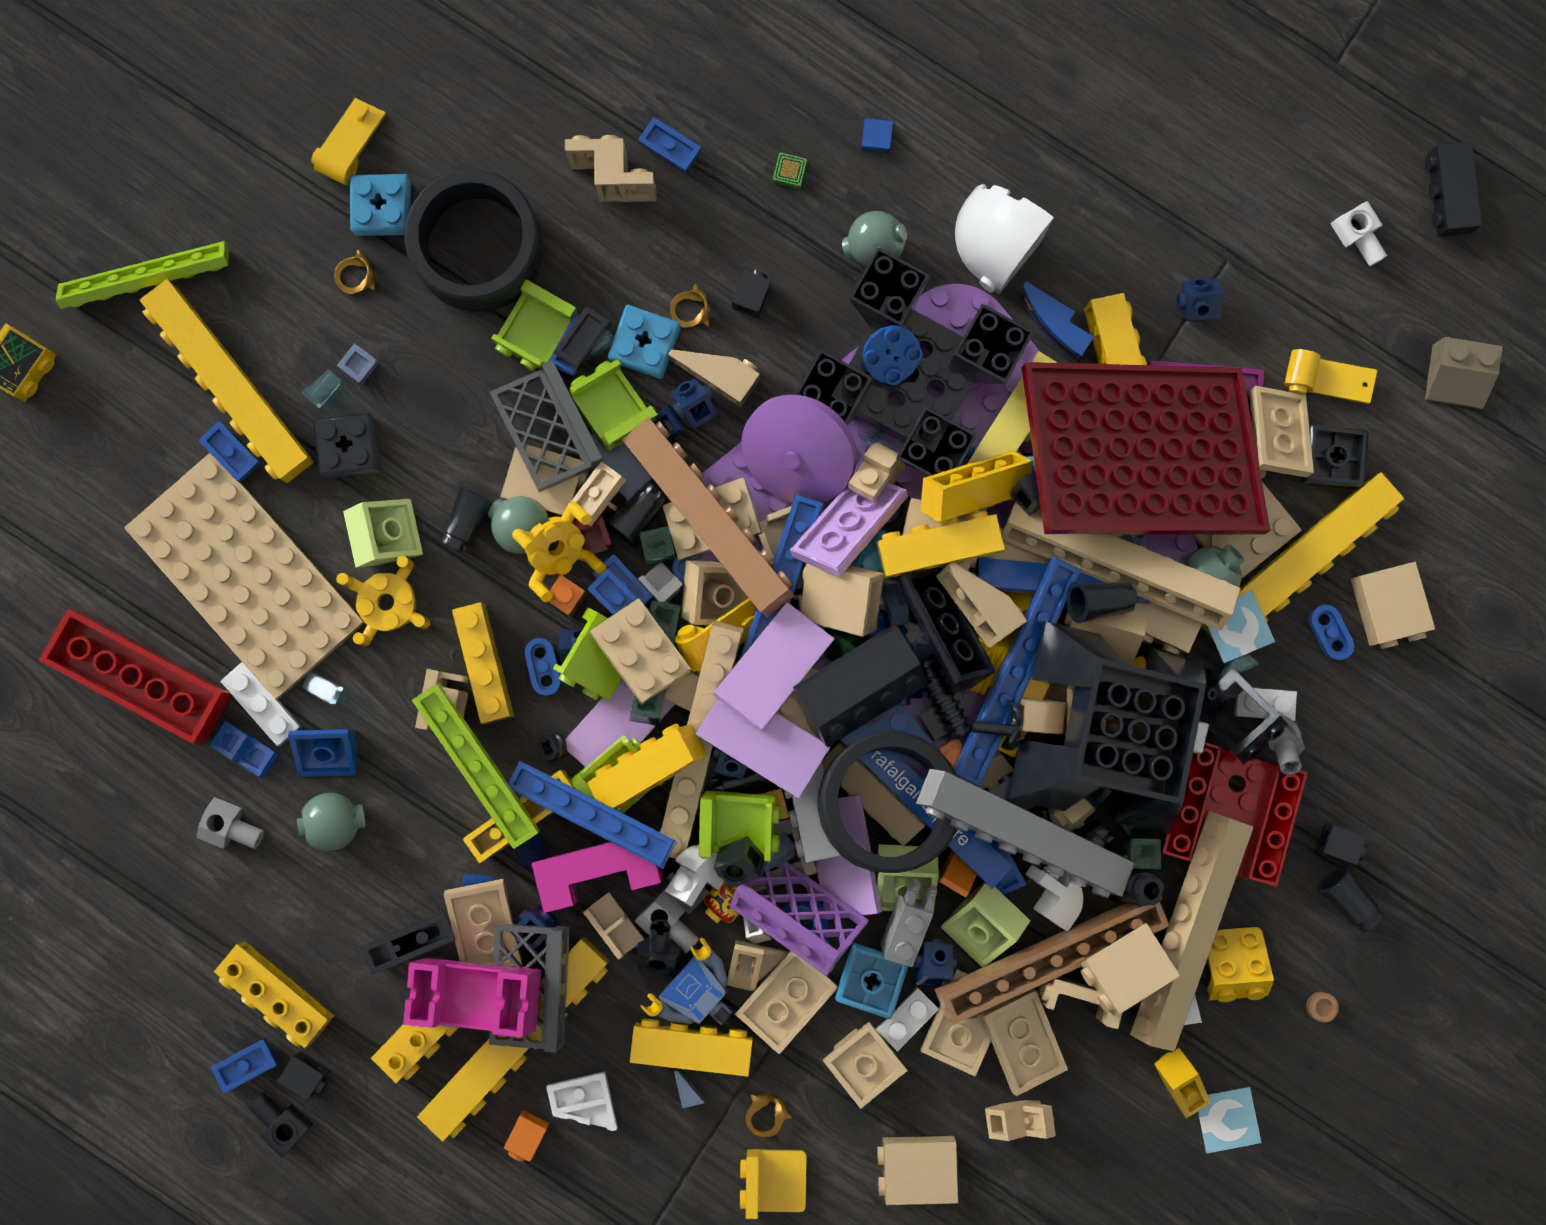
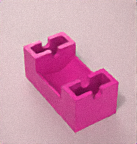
(559, 873)
(473, 996)

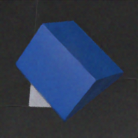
(325, 752)

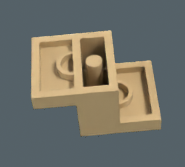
(610, 167)

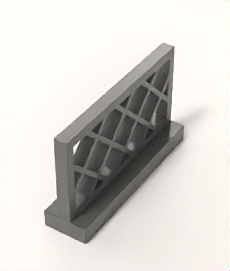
(571, 423)
(554, 982)

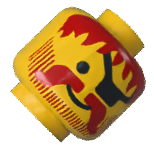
(719, 904)

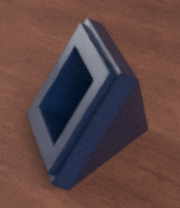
(670, 421)
(531, 850)

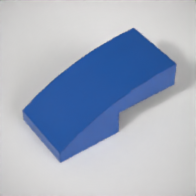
(244, 749)

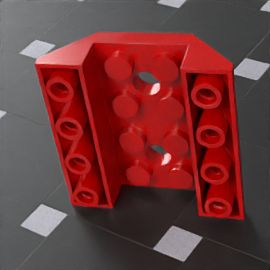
(1265, 801)

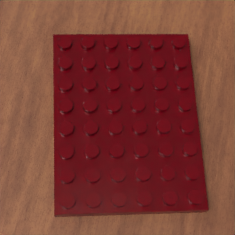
(1144, 450)

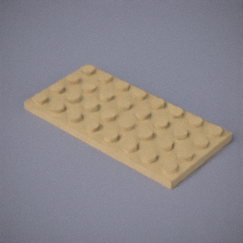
(244, 576)

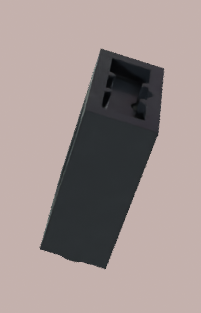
(1269, 730)

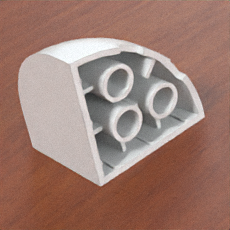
(998, 234)

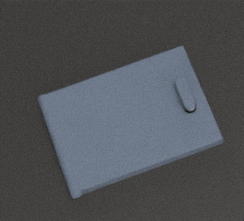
(626, 465)

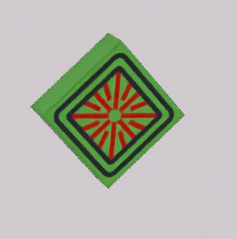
(789, 170)

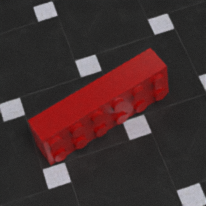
(135, 676)

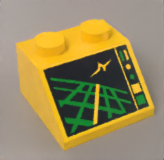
(22, 363)

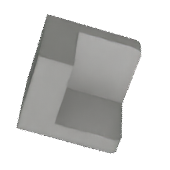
(661, 583)

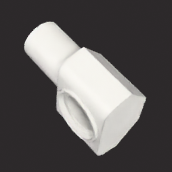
(1364, 238)

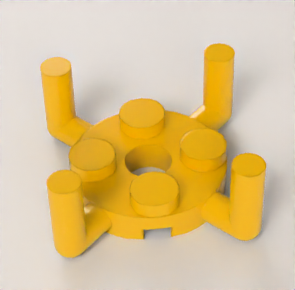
(564, 556)
(370, 594)

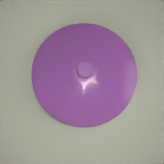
(799, 448)

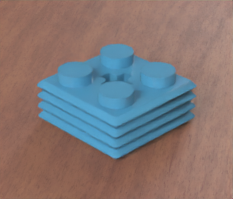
(367, 192)
(635, 325)
(853, 988)

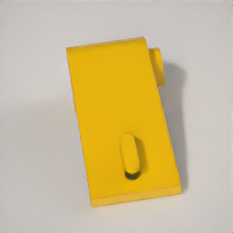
(341, 149)
(1328, 378)
(693, 639)

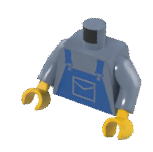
(694, 991)

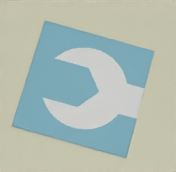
(1243, 631)
(1229, 1121)

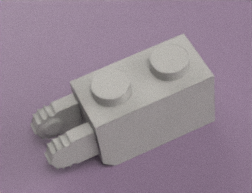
(908, 925)

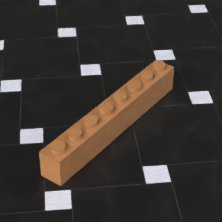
(708, 518)
(1043, 960)

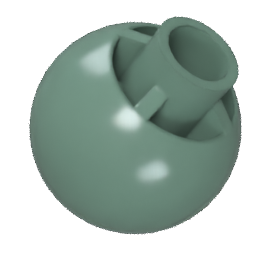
(873, 231)
(513, 514)
(1218, 562)
(330, 821)

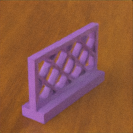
(787, 928)

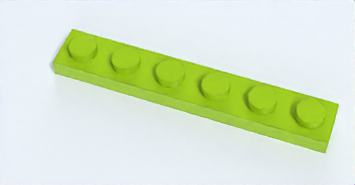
(142, 275)
(475, 765)

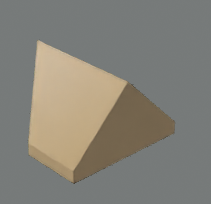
(752, 964)

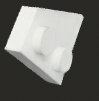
(584, 1100)

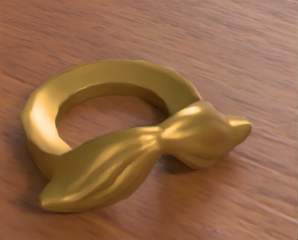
(358, 260)
(694, 295)
(760, 1101)

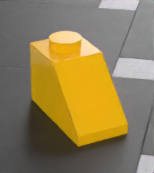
(1182, 1082)

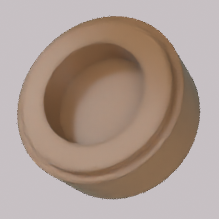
(1322, 1007)

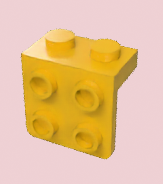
(1239, 965)
(773, 1181)

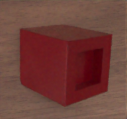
(596, 536)

